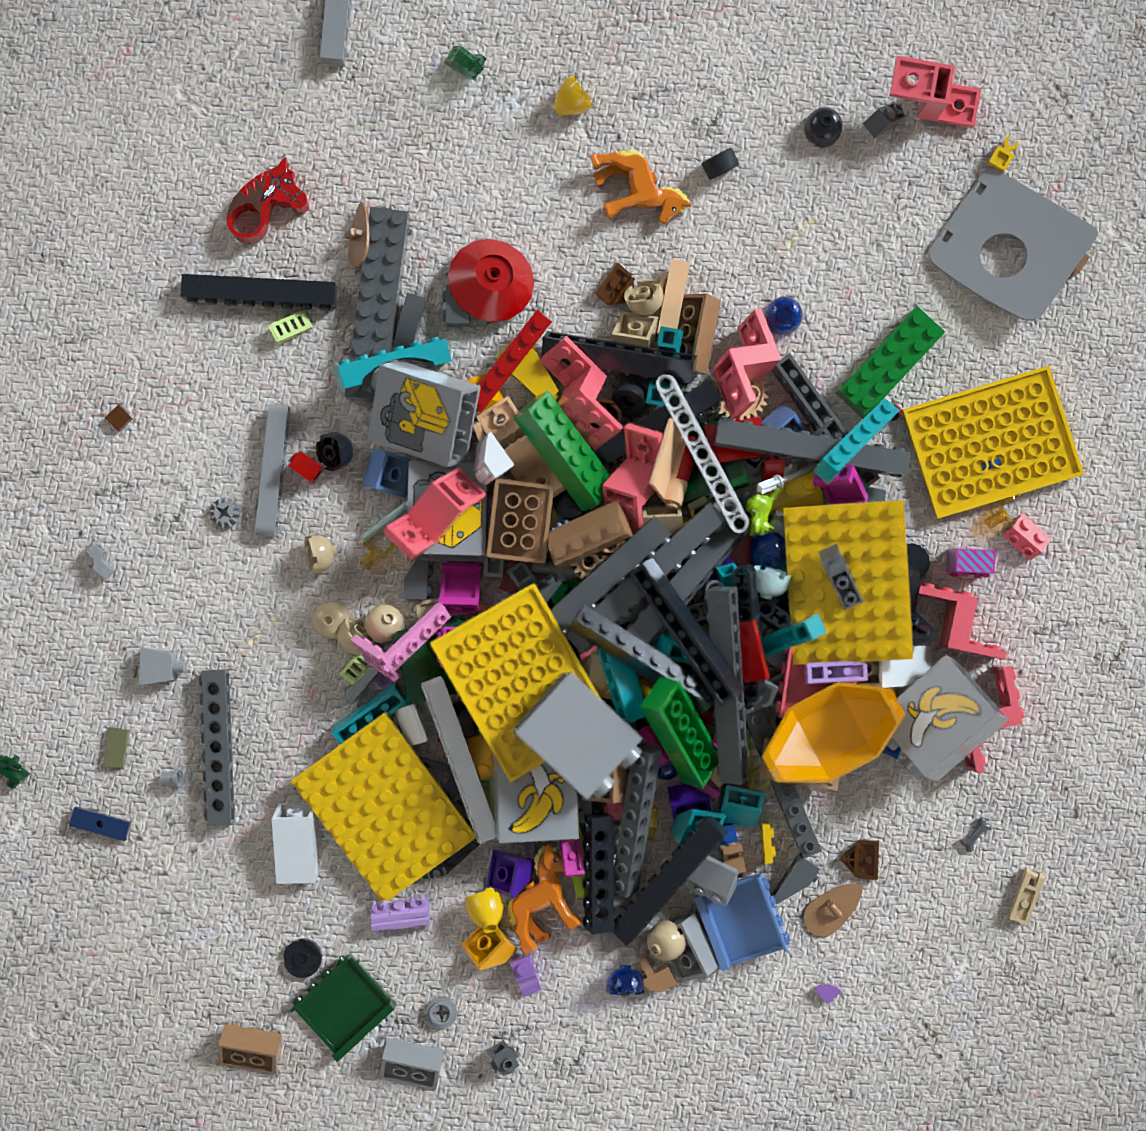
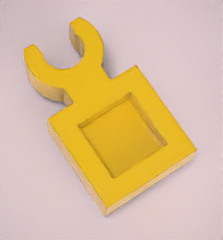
(1001, 156)

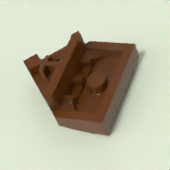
(614, 285)
(863, 859)

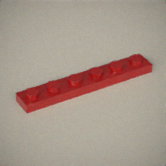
(511, 358)

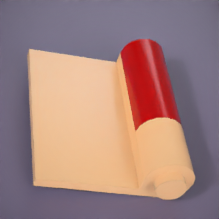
(672, 467)

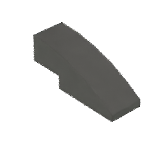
(409, 320)

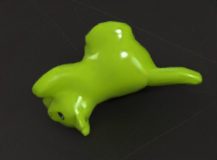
(760, 507)

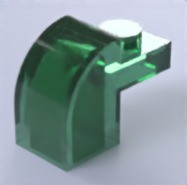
(465, 63)

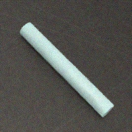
(385, 521)

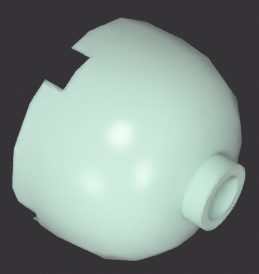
(771, 581)

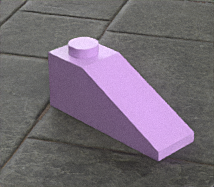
(835, 672)

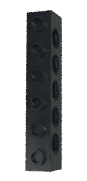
(604, 920)

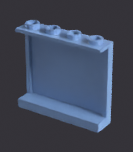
(746, 925)

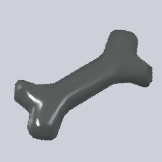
(969, 842)

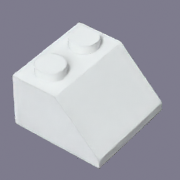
(490, 460)
(412, 724)

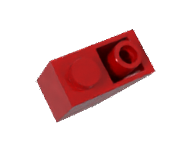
(305, 466)
(771, 467)

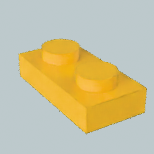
(768, 850)

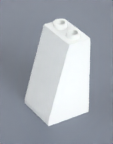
(899, 672)
(295, 843)

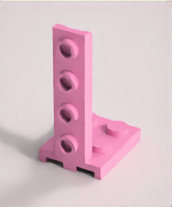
(405, 646)

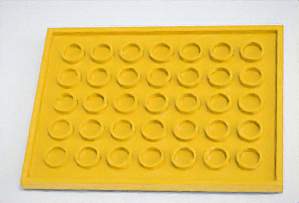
(1006, 420)
(876, 554)
(504, 667)
(384, 808)

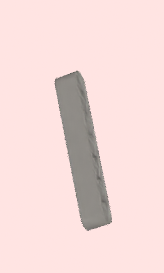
(272, 470)

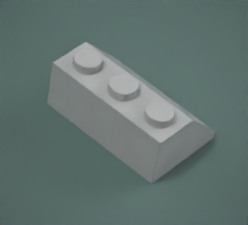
(713, 881)
(699, 957)
(411, 1063)

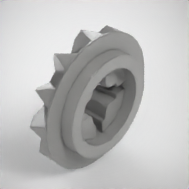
(233, 511)
(435, 1019)

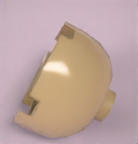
(645, 297)
(319, 553)
(329, 617)
(383, 623)
(347, 632)
(665, 941)

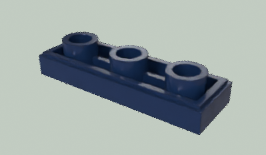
(89, 821)

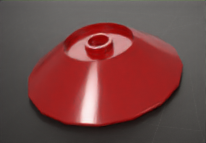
(487, 296)

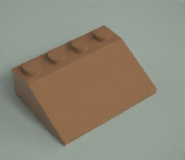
(519, 521)

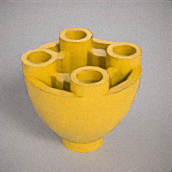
(571, 99)
(485, 909)

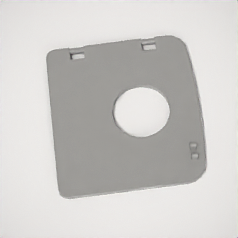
(1050, 234)

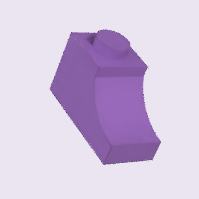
(525, 974)

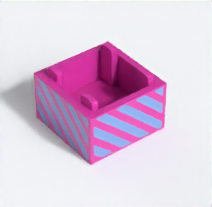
(970, 561)

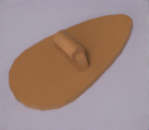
(358, 237)
(832, 909)

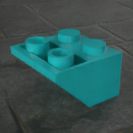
(741, 805)

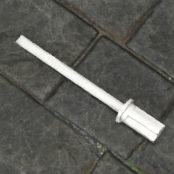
(778, 481)

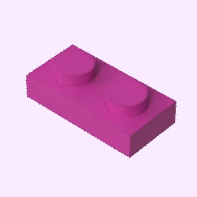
(572, 857)

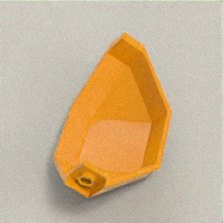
(833, 733)

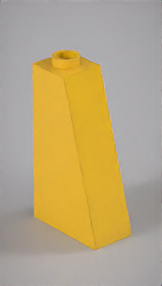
(533, 375)

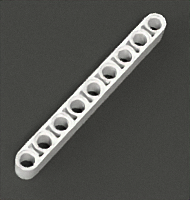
(694, 447)
(459, 759)

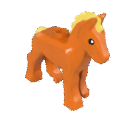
(640, 183)
(539, 896)

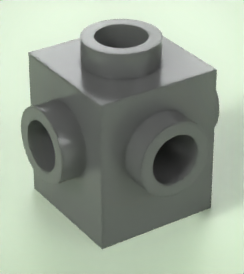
(503, 1058)

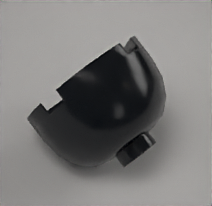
(823, 127)
(334, 451)

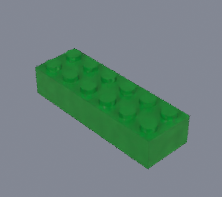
(890, 362)
(563, 450)
(680, 732)

